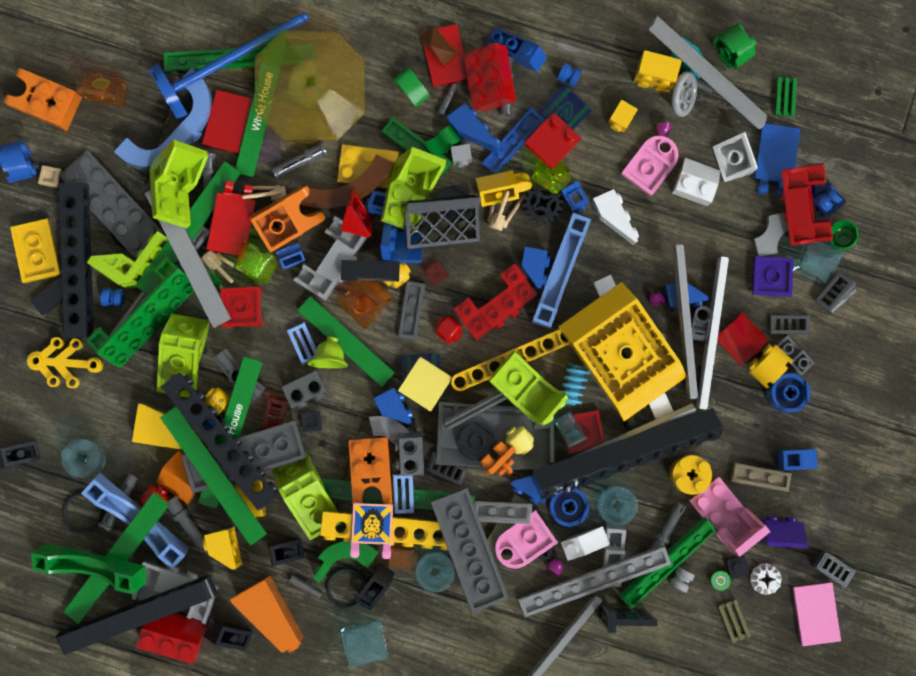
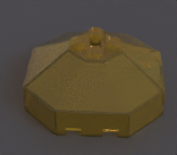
(304, 111)

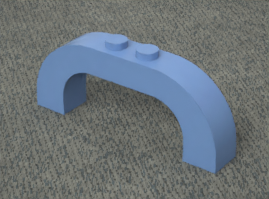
(186, 132)

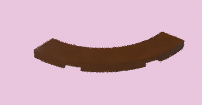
(363, 186)

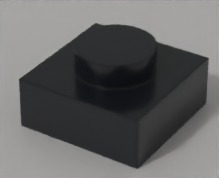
(311, 421)
(737, 567)

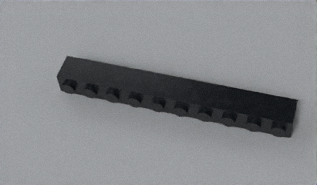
(627, 453)

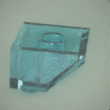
(819, 262)
(364, 643)

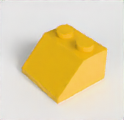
(223, 547)

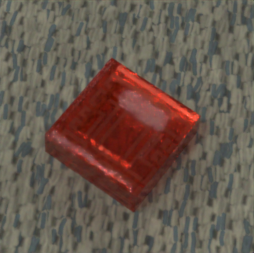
(436, 273)

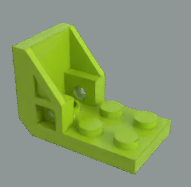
(172, 178)
(410, 179)
(125, 270)
(181, 349)
(304, 494)

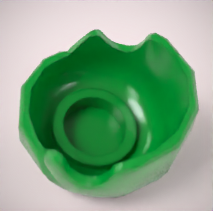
(844, 235)

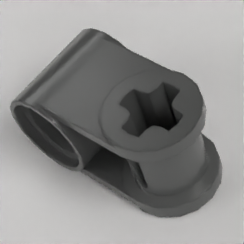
(701, 326)

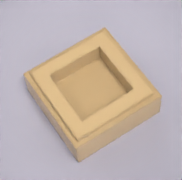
(49, 176)

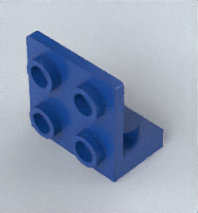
(394, 247)

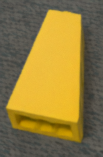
(151, 430)

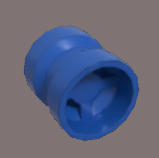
(569, 75)
(828, 198)
(112, 297)

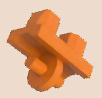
(491, 465)

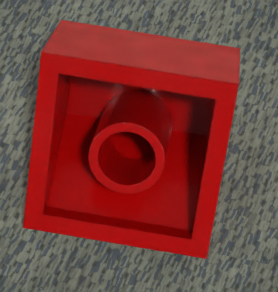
(552, 141)

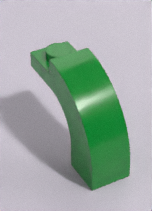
(342, 550)

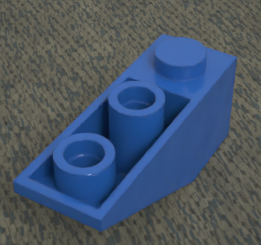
(524, 52)
(471, 129)

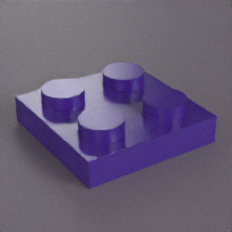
(772, 276)

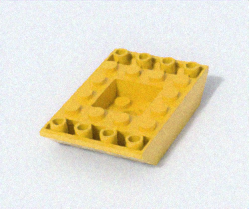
(600, 335)

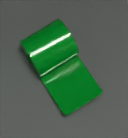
(410, 84)
(443, 141)

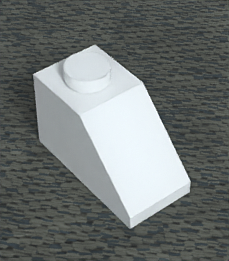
(585, 543)

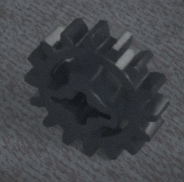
(538, 196)

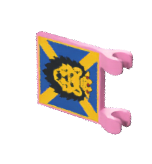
(371, 526)

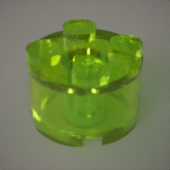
(255, 264)

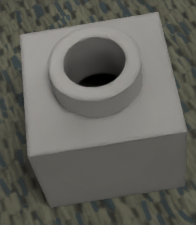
(461, 155)

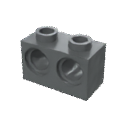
(303, 385)
(414, 453)

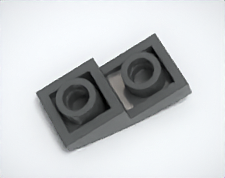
(801, 360)

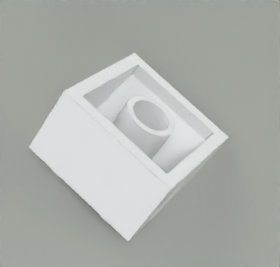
(697, 182)

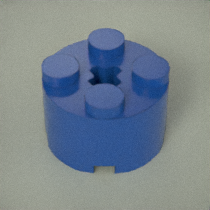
(16, 161)
(785, 403)
(572, 516)

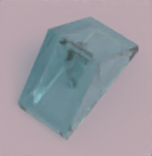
(570, 430)

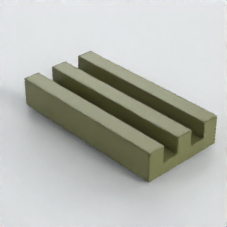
(739, 636)

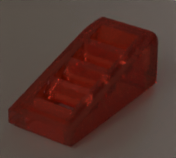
(277, 400)

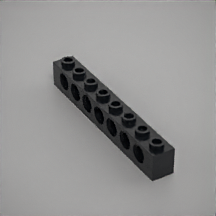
(82, 250)
(173, 389)

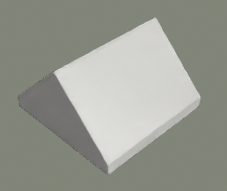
(735, 157)

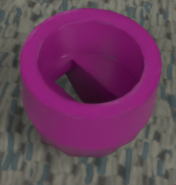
(663, 128)
(656, 299)
(556, 566)

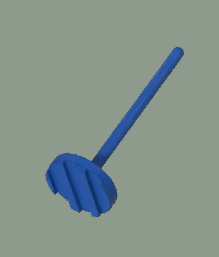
(169, 91)

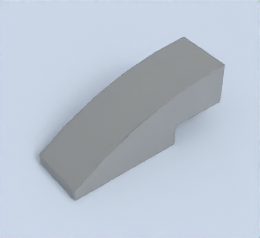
(615, 551)

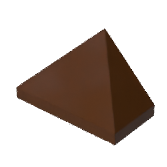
(438, 46)

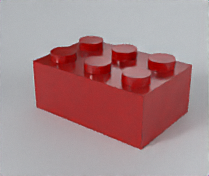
(489, 77)

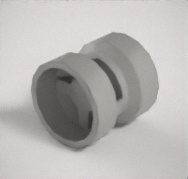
(682, 579)

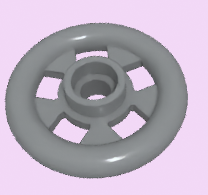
(684, 94)

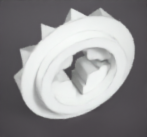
(759, 573)

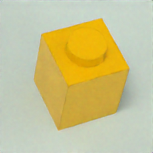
(622, 116)

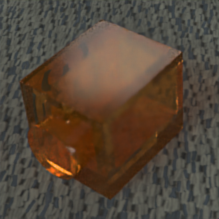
(402, 558)

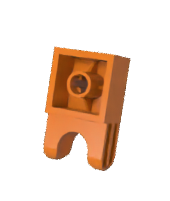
(39, 100)
(292, 220)
(370, 475)

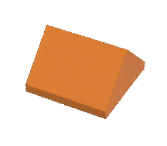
(175, 479)

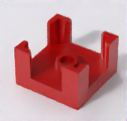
(243, 306)

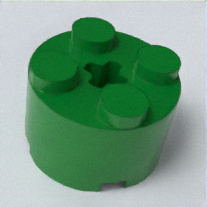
(735, 46)

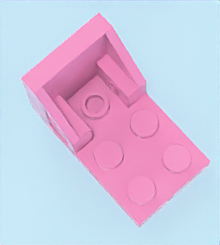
(735, 524)

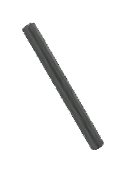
(477, 408)

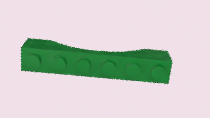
(121, 574)

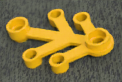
(61, 362)

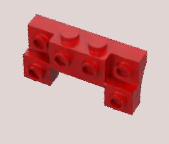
(799, 204)
(498, 309)

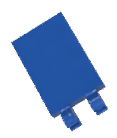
(775, 152)

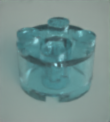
(73, 455)
(624, 513)
(430, 581)

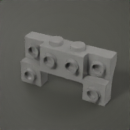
(329, 272)
(164, 578)

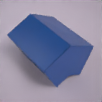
(291, 256)

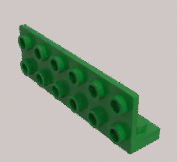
(145, 318)

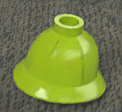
(328, 355)

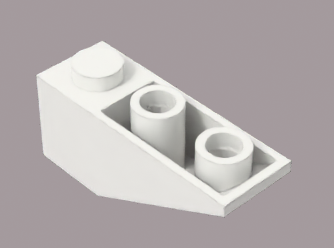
(611, 212)

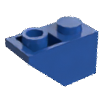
(534, 264)
(696, 297)
(391, 406)
(797, 459)
(527, 486)

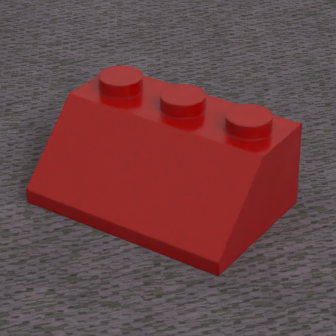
(173, 637)

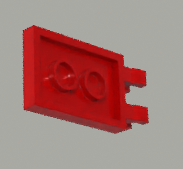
(230, 220)

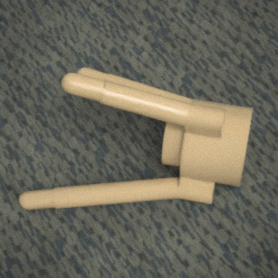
(276, 192)
(497, 221)
(212, 261)

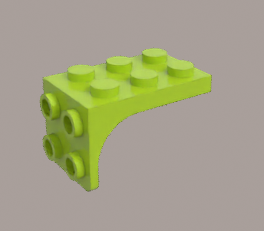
(527, 390)

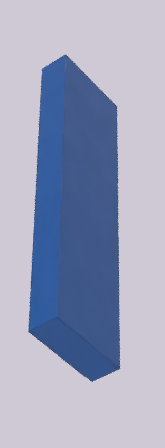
(513, 141)

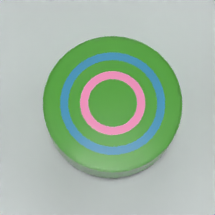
(720, 580)

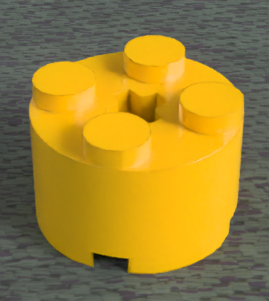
(769, 365)
(695, 484)

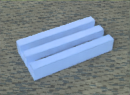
(297, 328)
(411, 496)

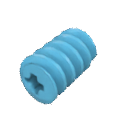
(574, 383)

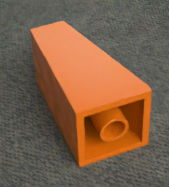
(269, 614)

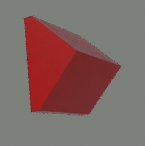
(356, 217)
(741, 339)

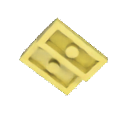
(425, 384)

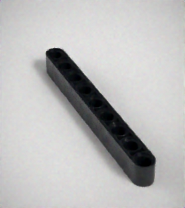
(136, 614)

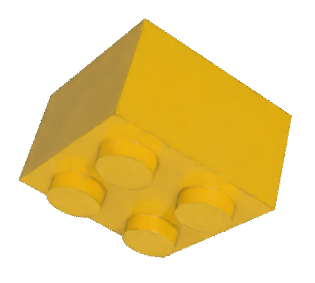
(657, 71)

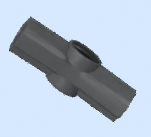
(230, 366)

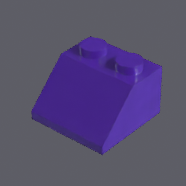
(784, 532)

